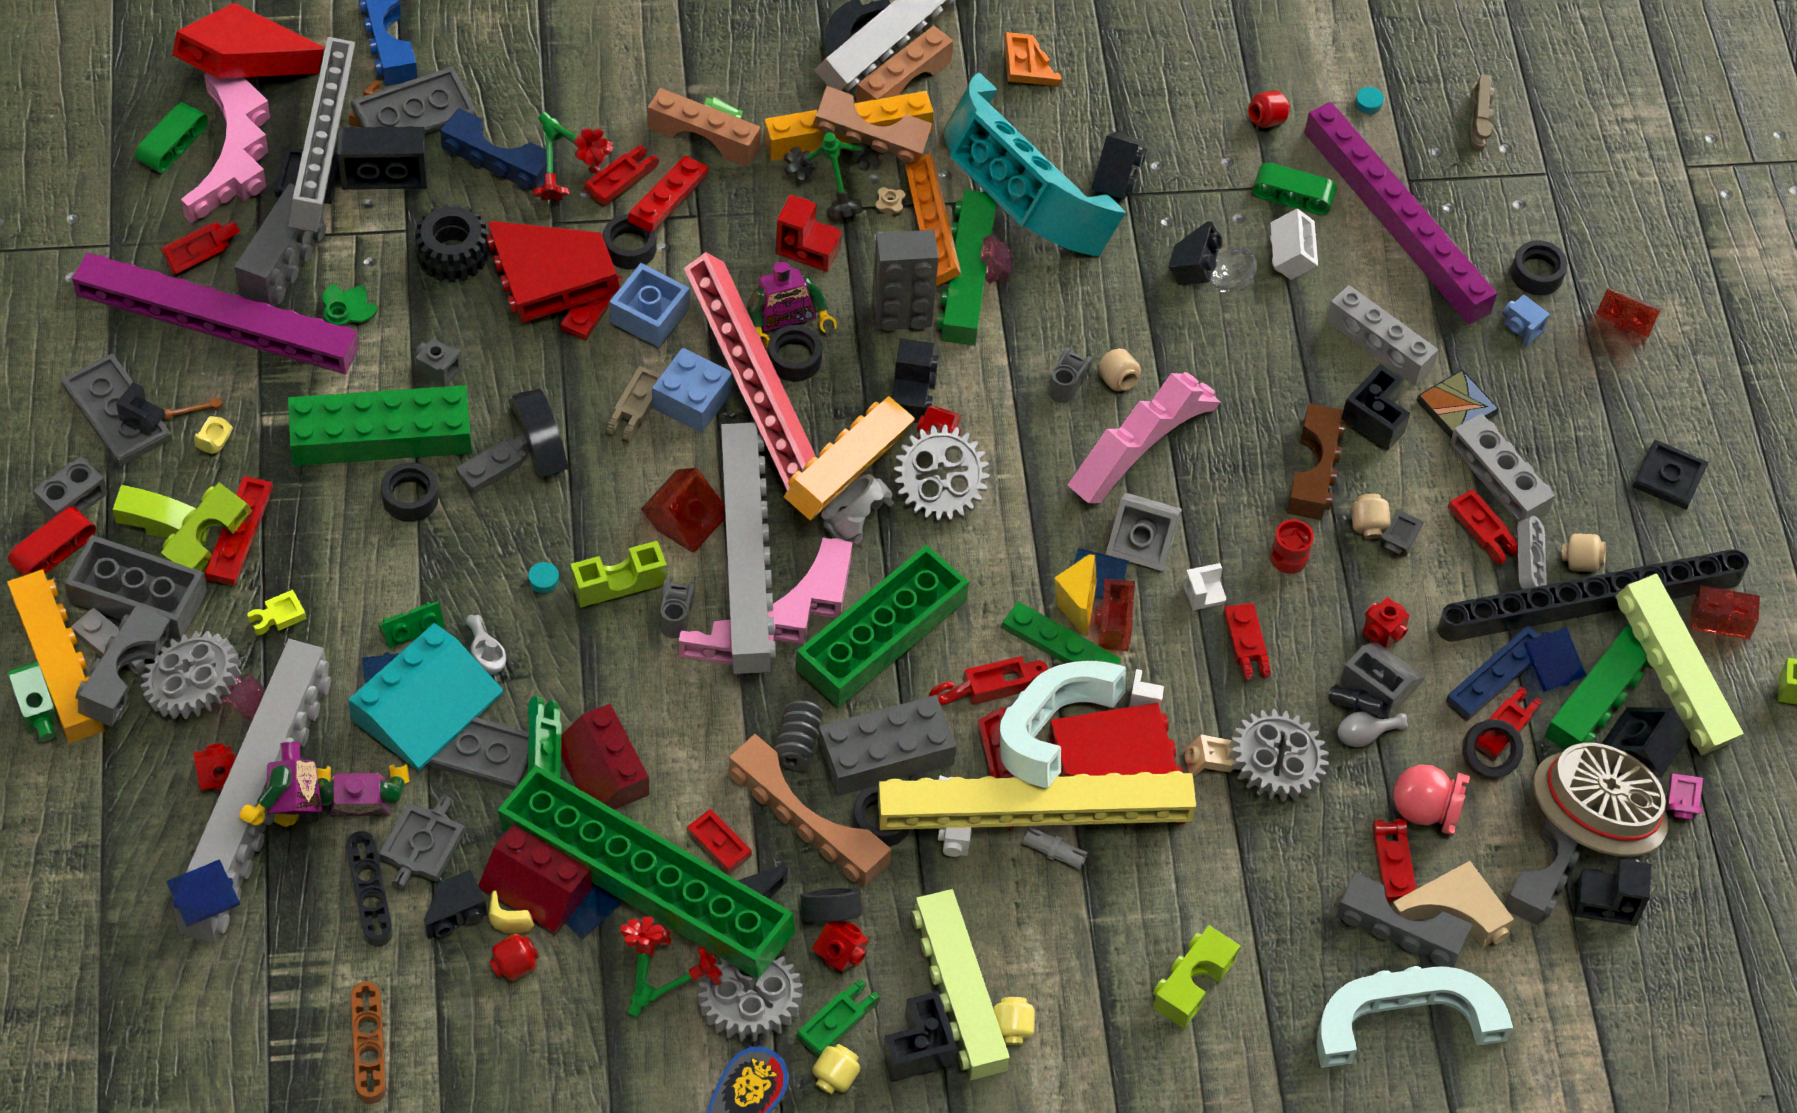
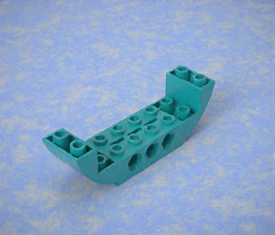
(1024, 178)

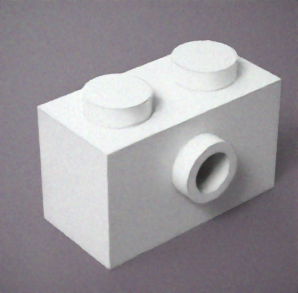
(1294, 244)

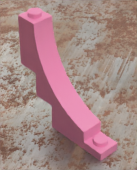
(817, 593)

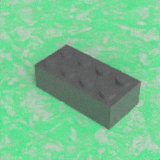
(275, 254)
(904, 280)
(121, 577)
(886, 745)

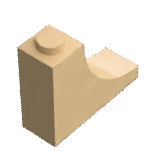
(1463, 895)

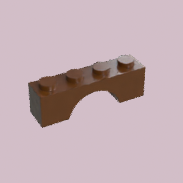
(1310, 488)

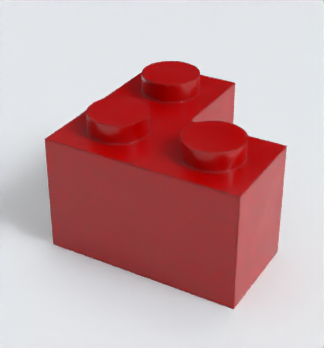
(805, 239)

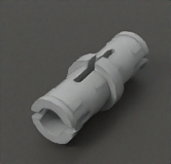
(1055, 848)

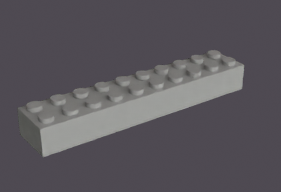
(281, 717)

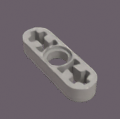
(1531, 553)

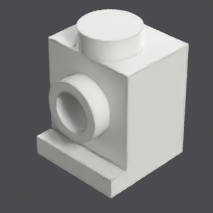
(955, 841)

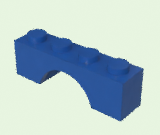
(395, 56)

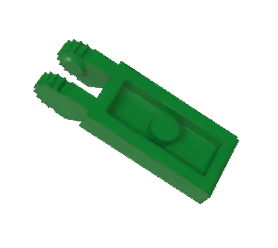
(544, 735)
(836, 1018)

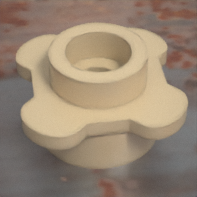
(890, 206)

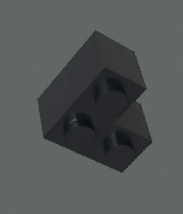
(1117, 165)
(914, 376)
(1373, 408)
(1614, 896)
(925, 1044)

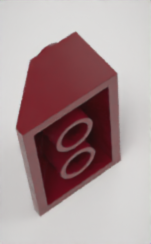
(603, 759)
(535, 879)

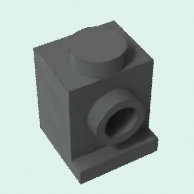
(438, 361)

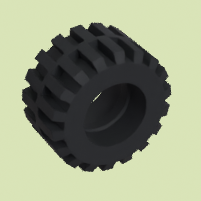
(447, 225)

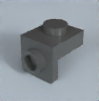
(1401, 533)

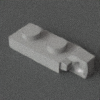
(96, 631)

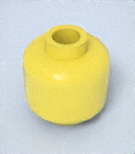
(1015, 1019)
(836, 1069)

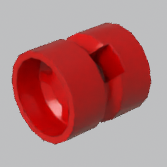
(1292, 546)

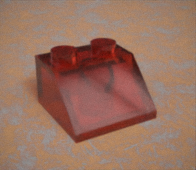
(685, 508)

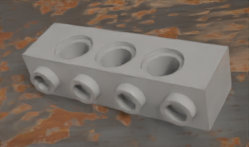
(1382, 335)
(1487, 455)

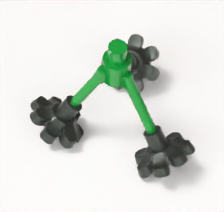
(803, 163)

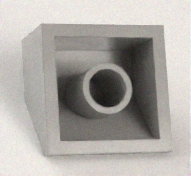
(1143, 531)

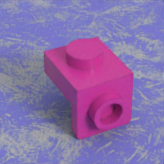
(1684, 796)

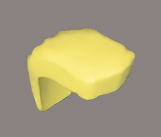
(213, 435)
(508, 921)

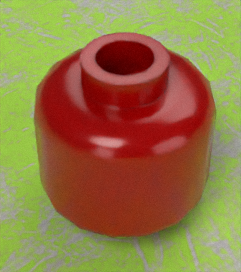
(1268, 109)
(514, 957)

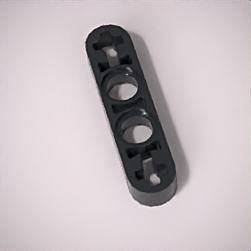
(369, 888)

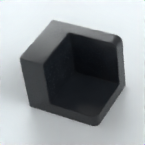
(137, 411)

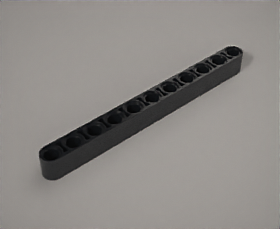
(1578, 594)

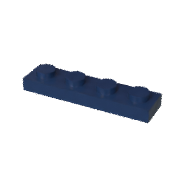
(1492, 676)

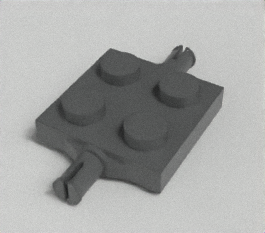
(422, 842)

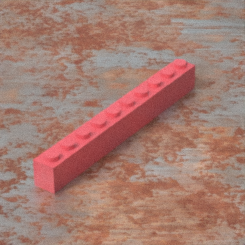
(750, 365)

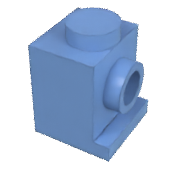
(1525, 319)

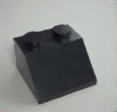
(1649, 736)

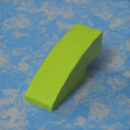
(152, 511)

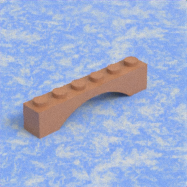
(852, 849)

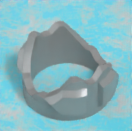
(857, 499)

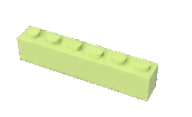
(1678, 664)
(960, 984)

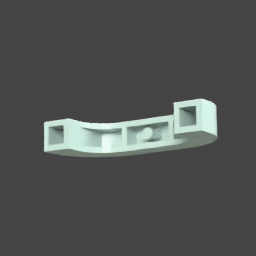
(1064, 684)
(1407, 989)

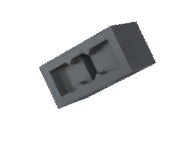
(71, 493)

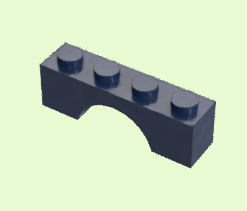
(521, 165)

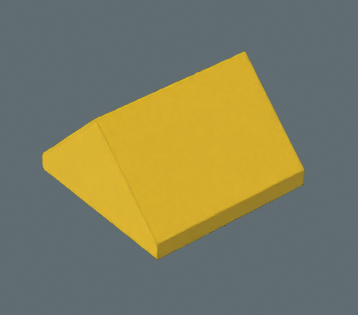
(1076, 592)

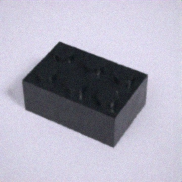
(382, 158)

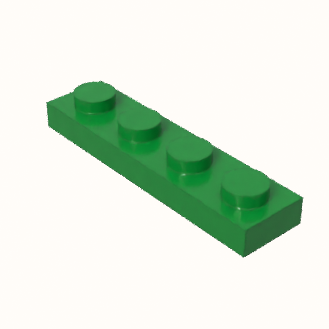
(1053, 637)

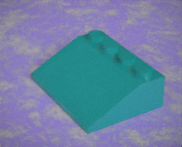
(424, 697)

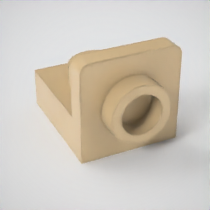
(1208, 753)

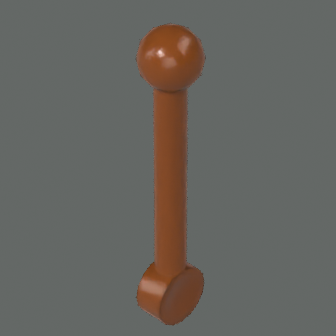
(215, 404)

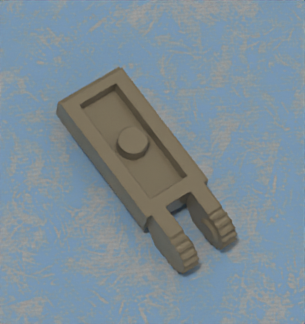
(1481, 113)
(634, 403)

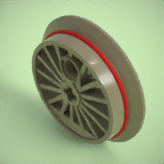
(1617, 814)

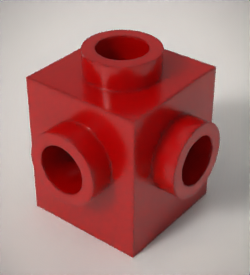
(939, 417)
(1386, 622)
(207, 765)
(841, 945)

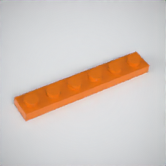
(932, 214)

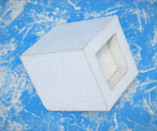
(1204, 587)
(1145, 693)

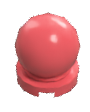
(1428, 796)

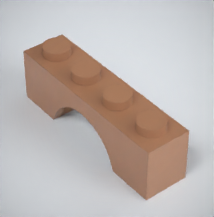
(925, 54)
(839, 116)
(732, 136)

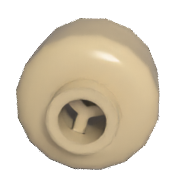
(1119, 370)
(1370, 515)
(1584, 552)

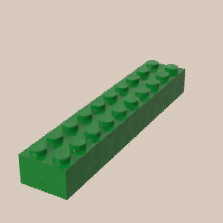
(651, 872)

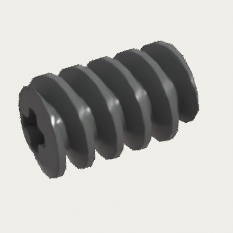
(798, 734)

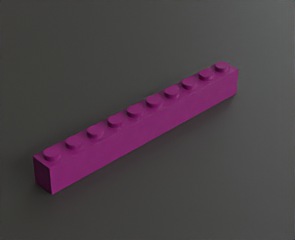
(1400, 213)
(216, 313)

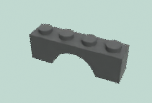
(139, 637)
(1534, 889)
(1436, 938)

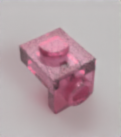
(997, 258)
(245, 695)

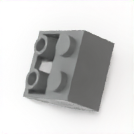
(1381, 675)

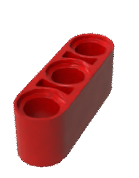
(52, 542)

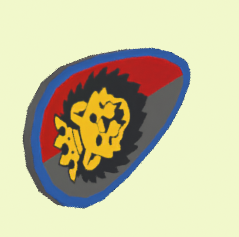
(751, 1083)

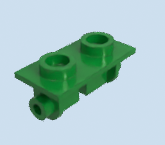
(411, 625)

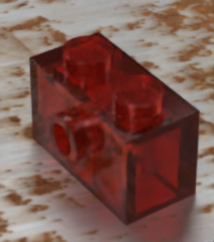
(1629, 312)
(1725, 612)
(1115, 614)

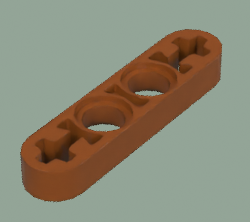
(365, 1042)

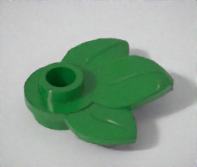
(350, 304)

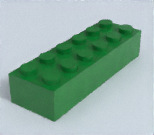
(379, 425)
(881, 625)

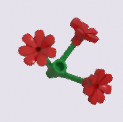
(590, 149)
(645, 939)

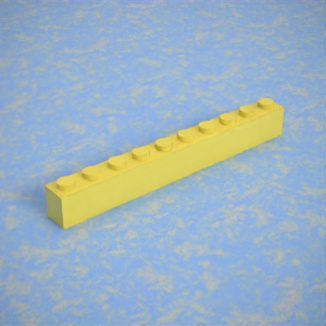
(1017, 803)

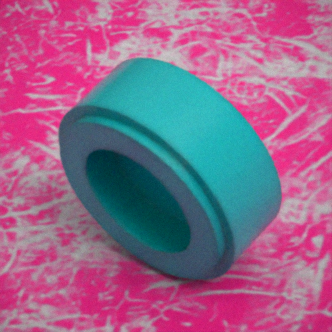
(1369, 100)
(543, 577)

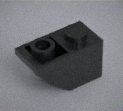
(1196, 255)
(454, 904)

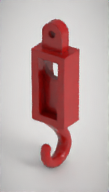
(987, 681)

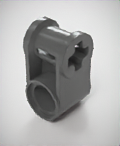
(1068, 375)
(676, 603)

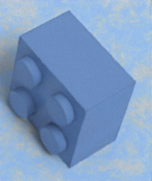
(649, 305)
(692, 390)

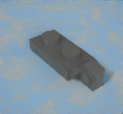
(493, 463)

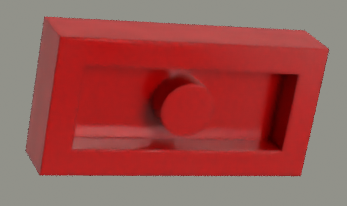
(719, 841)

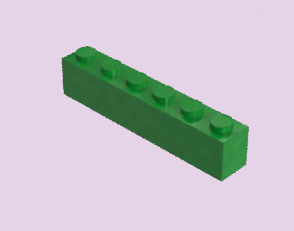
(965, 291)
(1600, 692)

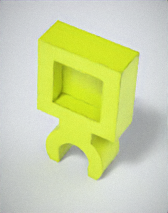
(280, 610)

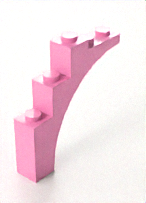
(244, 144)
(1148, 422)

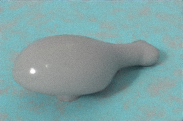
(484, 648)
(1364, 728)

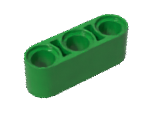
(171, 137)
(1294, 188)

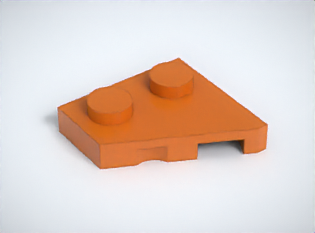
(1027, 61)

